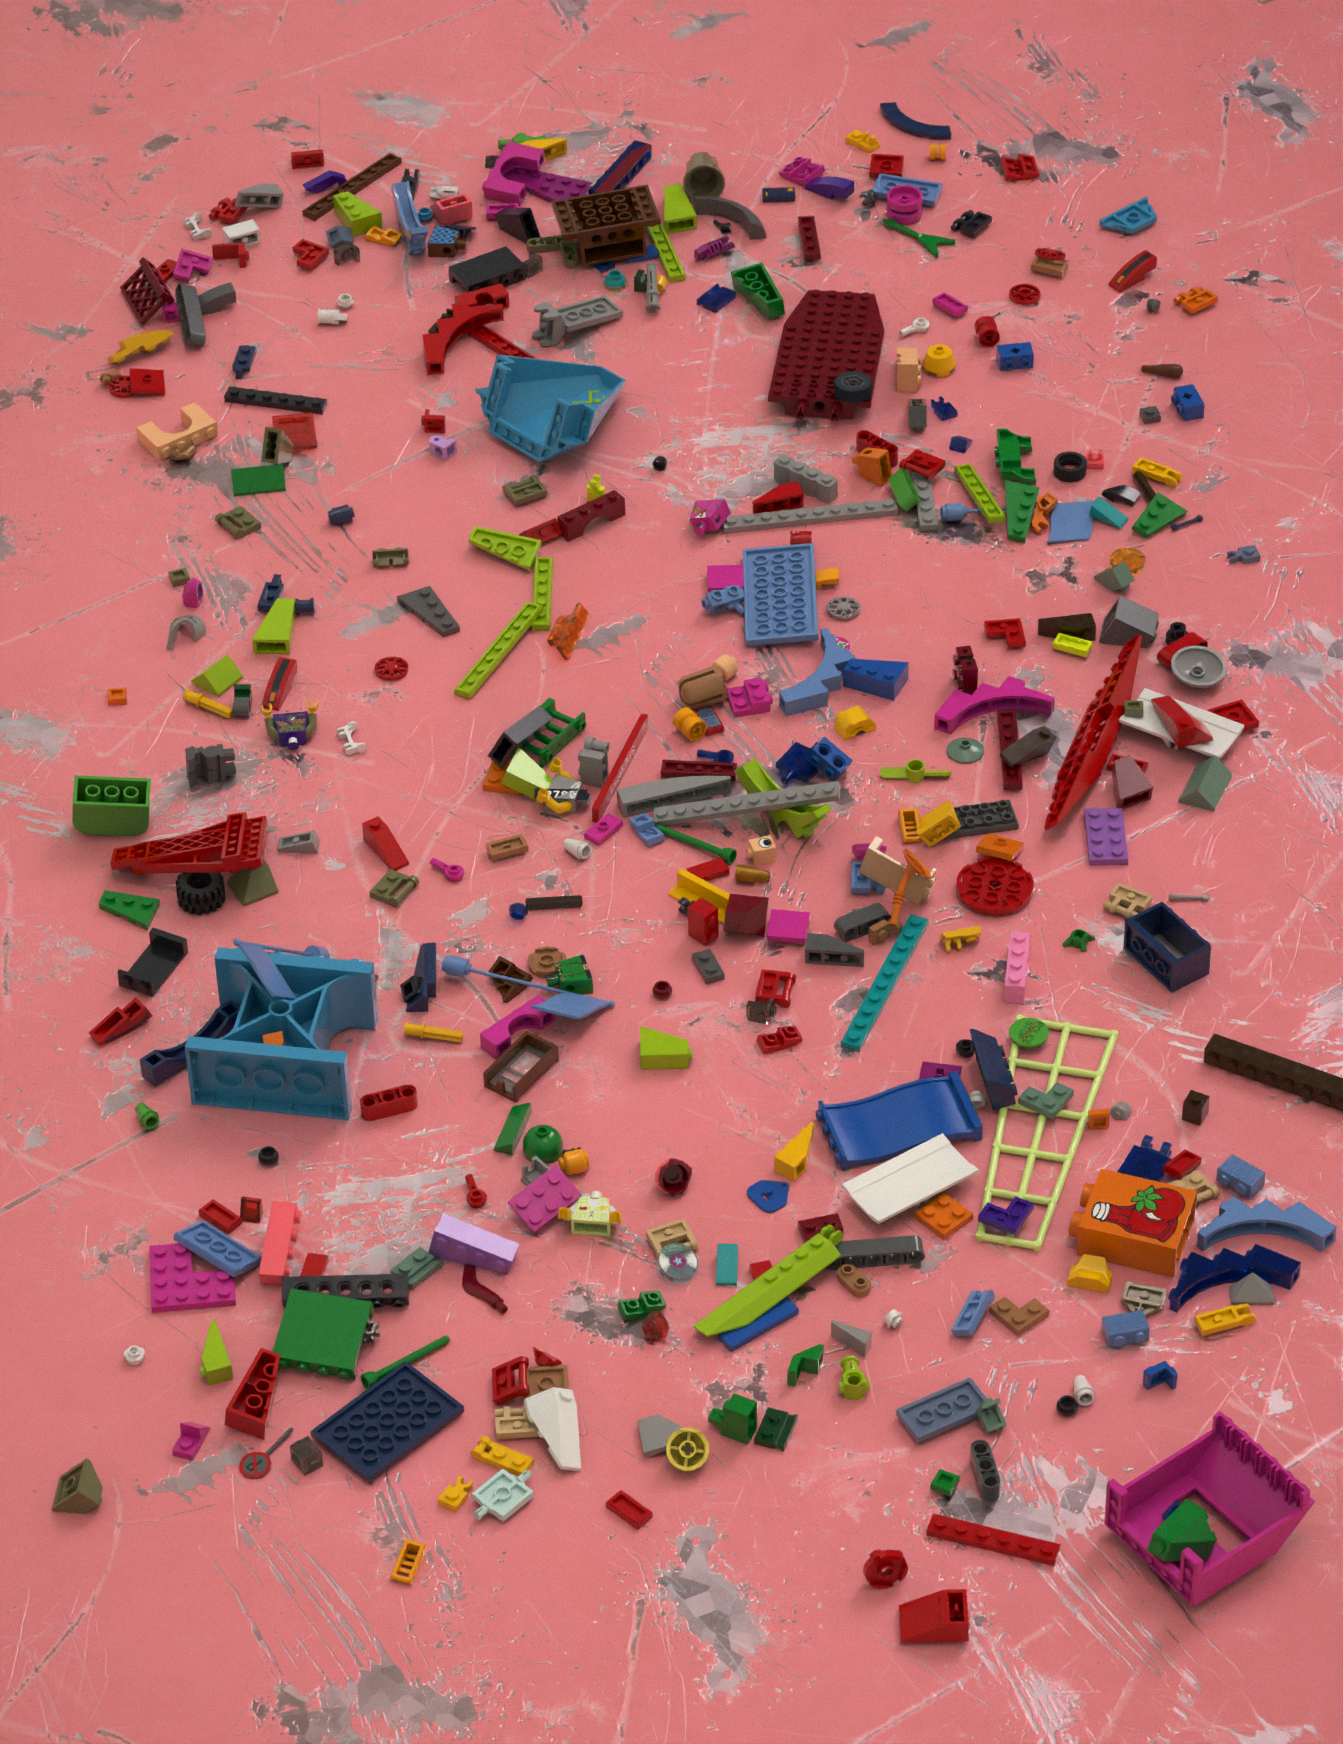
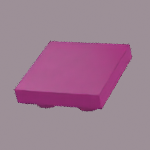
(724, 575)
(788, 926)

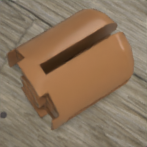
(702, 688)

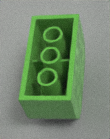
(111, 805)

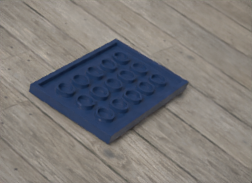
(387, 1421)

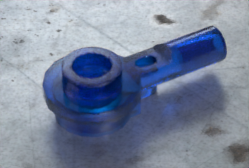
(723, 756)

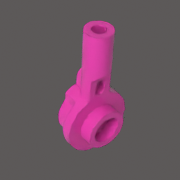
(453, 872)

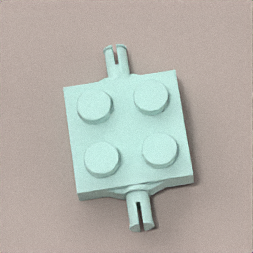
(503, 1495)

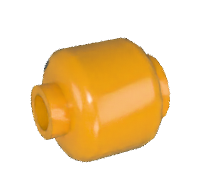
(574, 1161)

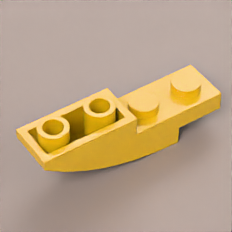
(144, 341)

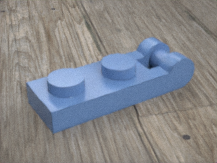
(972, 1312)

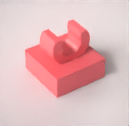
(1095, 460)

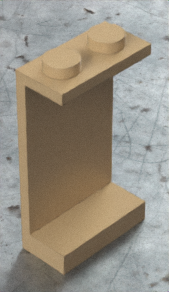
(890, 871)

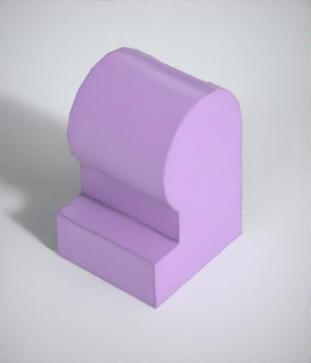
(441, 447)

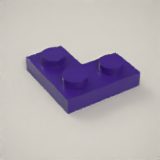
(1009, 1219)

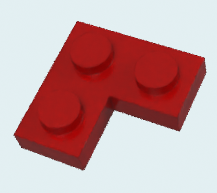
(310, 253)
(1007, 628)

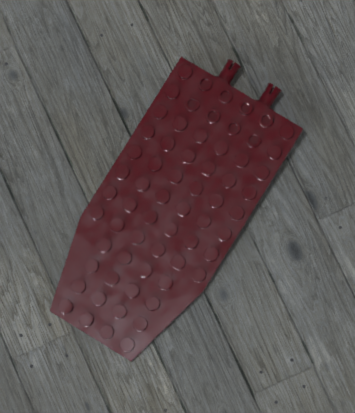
(821, 340)

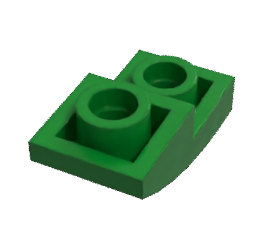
(641, 1306)

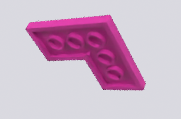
(178, 1288)

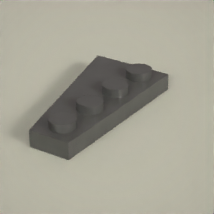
(430, 609)

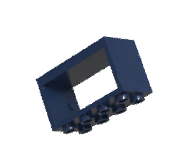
(1155, 958)

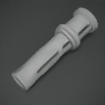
(652, 294)

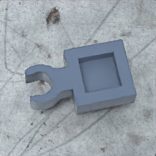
(1245, 554)

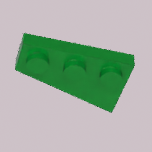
(1157, 515)
(133, 907)

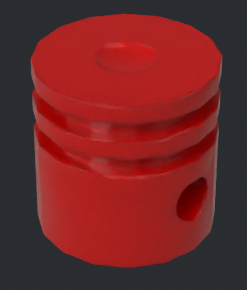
(802, 537)

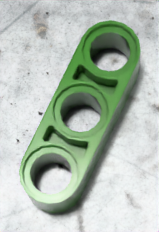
(904, 489)

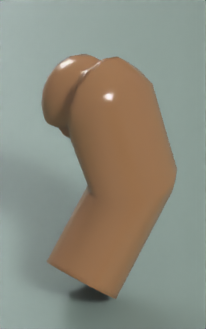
(106, 378)
(177, 455)

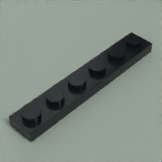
(275, 400)

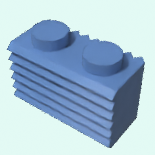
(1240, 1176)
(1125, 1328)

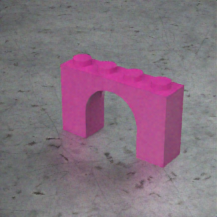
(512, 156)

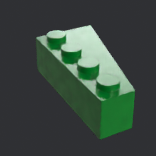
(759, 289)

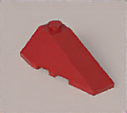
(1180, 723)

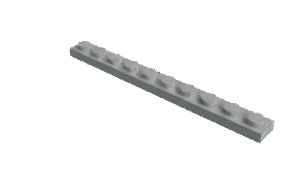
(808, 516)
(747, 803)

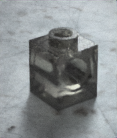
(306, 1455)

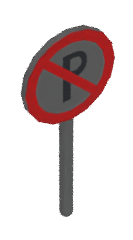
(257, 1463)

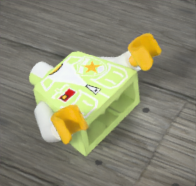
(591, 1215)

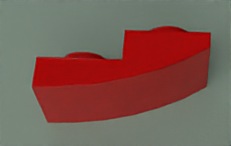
(783, 1038)

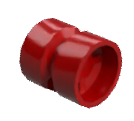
(987, 331)

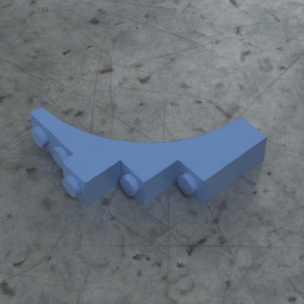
(412, 230)
(815, 690)
(1267, 1218)

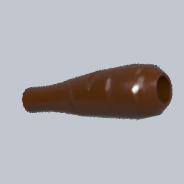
(1168, 370)

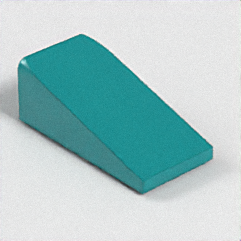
(1107, 513)
(727, 1264)

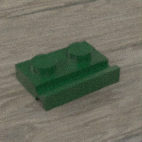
(775, 1429)

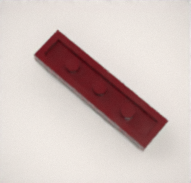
(809, 238)
(680, 768)

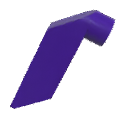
(324, 181)

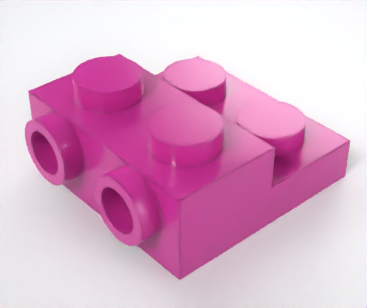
(750, 698)

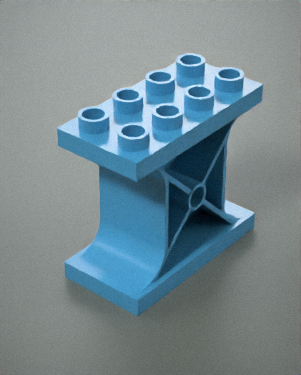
(290, 1078)

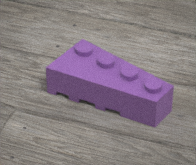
(471, 1245)

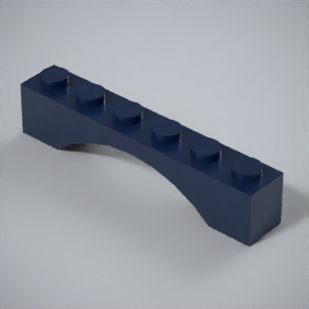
(163, 1063)

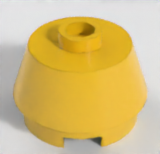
(939, 360)

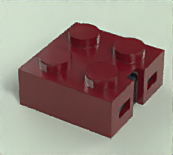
(965, 670)

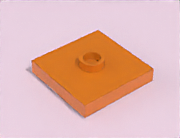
(999, 847)

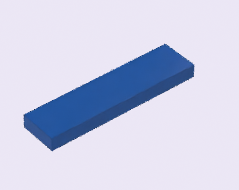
(773, 1317)

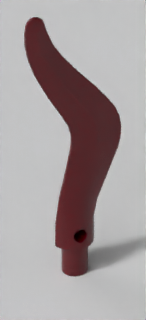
(478, 1290)

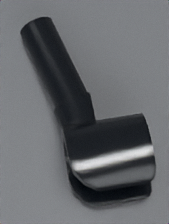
(723, 227)

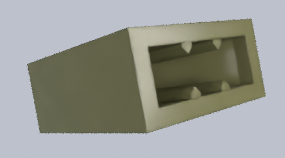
(276, 446)

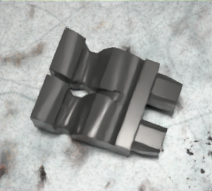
(209, 763)

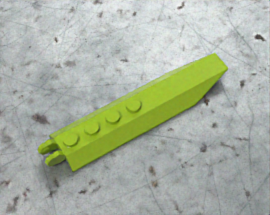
(774, 1284)

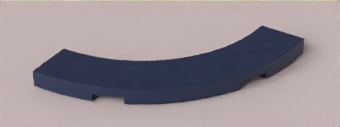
(910, 126)

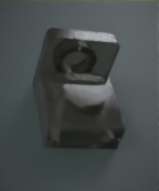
(346, 252)
(533, 264)
(761, 1012)

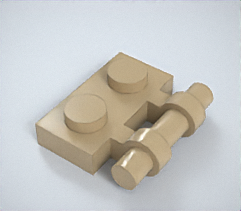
(1129, 897)
(514, 1423)

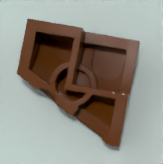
(506, 968)

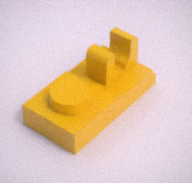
(863, 141)
(956, 936)

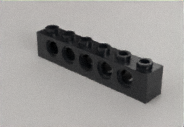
(356, 1284)

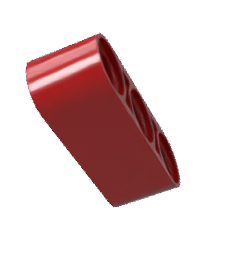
(867, 439)
(1191, 639)
(388, 1102)

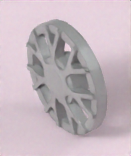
(843, 608)

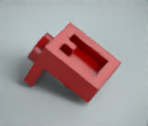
(433, 423)

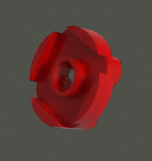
(882, 1559)

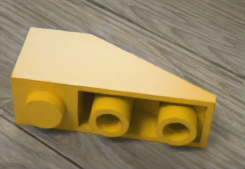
(794, 1157)

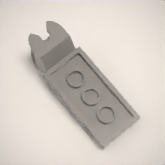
(573, 317)

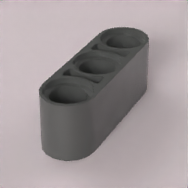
(858, 922)
(985, 1470)

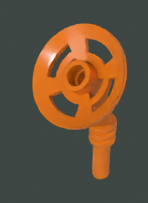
(913, 867)

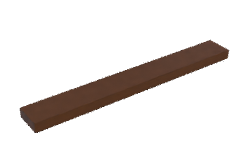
(353, 185)

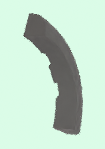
(733, 211)

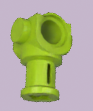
(853, 1380)

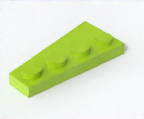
(510, 547)

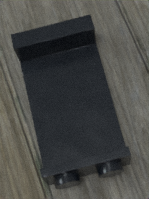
(155, 963)

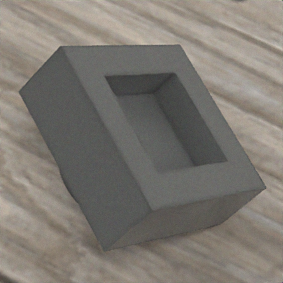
(1150, 415)

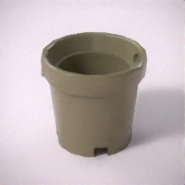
(703, 176)

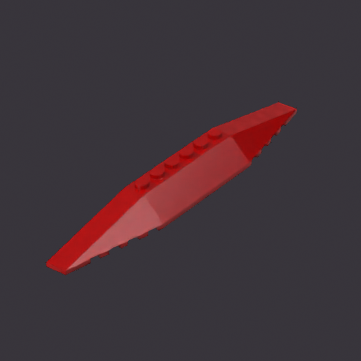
(1095, 735)

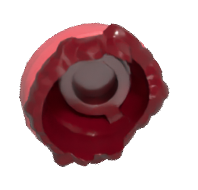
(673, 1176)

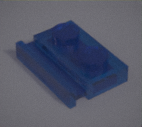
(716, 298)

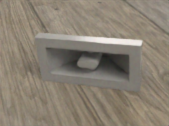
(1252, 1291)

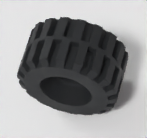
(200, 892)

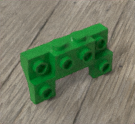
(1009, 459)

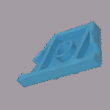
(1131, 218)

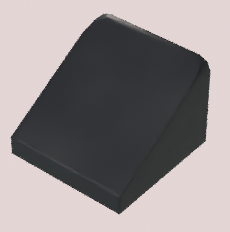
(411, 987)

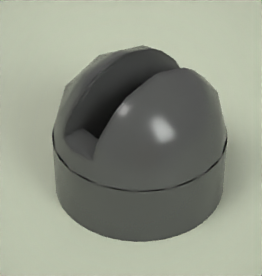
(1153, 305)

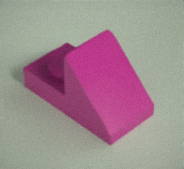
(190, 1440)

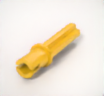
(204, 702)
(433, 1032)

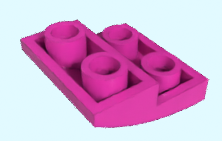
(801, 171)

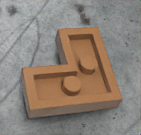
(1016, 1318)

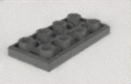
(985, 819)

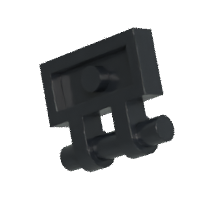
(971, 223)

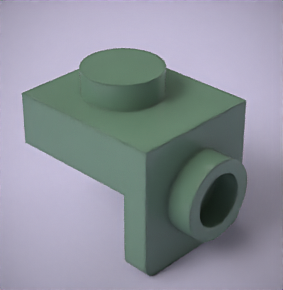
(990, 1415)

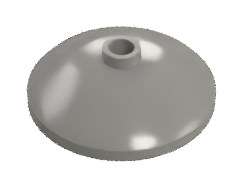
(1198, 666)

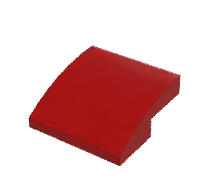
(1019, 169)

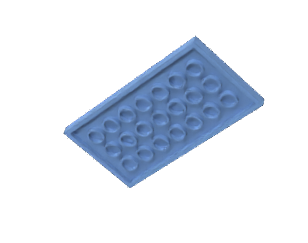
(780, 594)

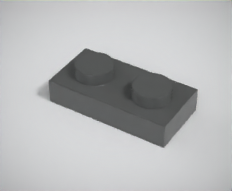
(708, 966)

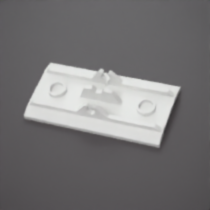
(1222, 729)
(909, 1179)

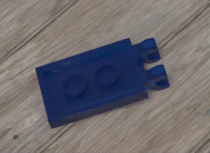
(1145, 1161)

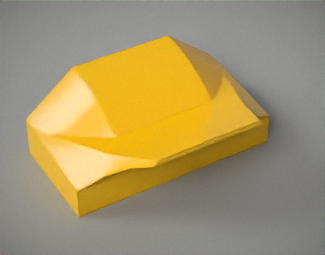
(1090, 1274)

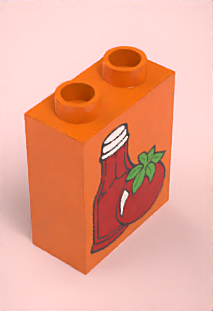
(1134, 1222)

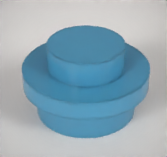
(424, 214)

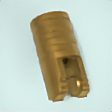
(751, 874)

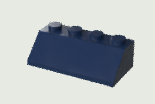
(994, 1070)

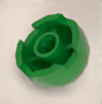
(543, 1142)

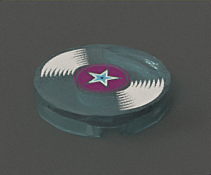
(677, 1262)

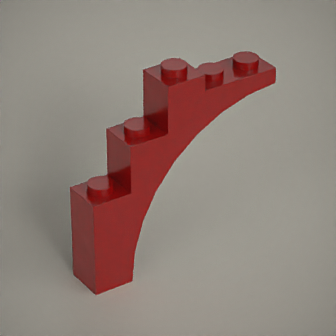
(451, 329)

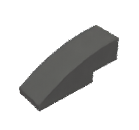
(216, 297)

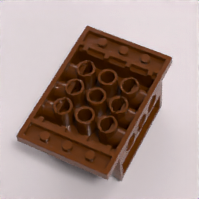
(608, 223)

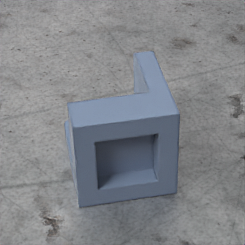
(339, 235)

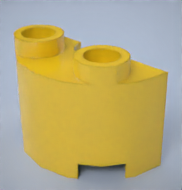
(852, 721)

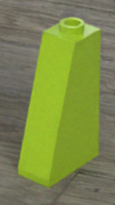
(678, 210)
(277, 628)

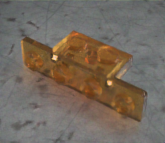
(568, 630)

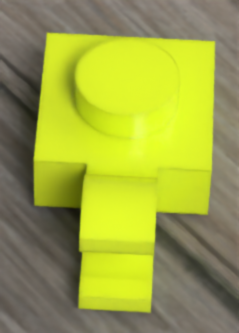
(595, 489)

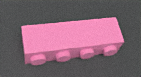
(1017, 967)

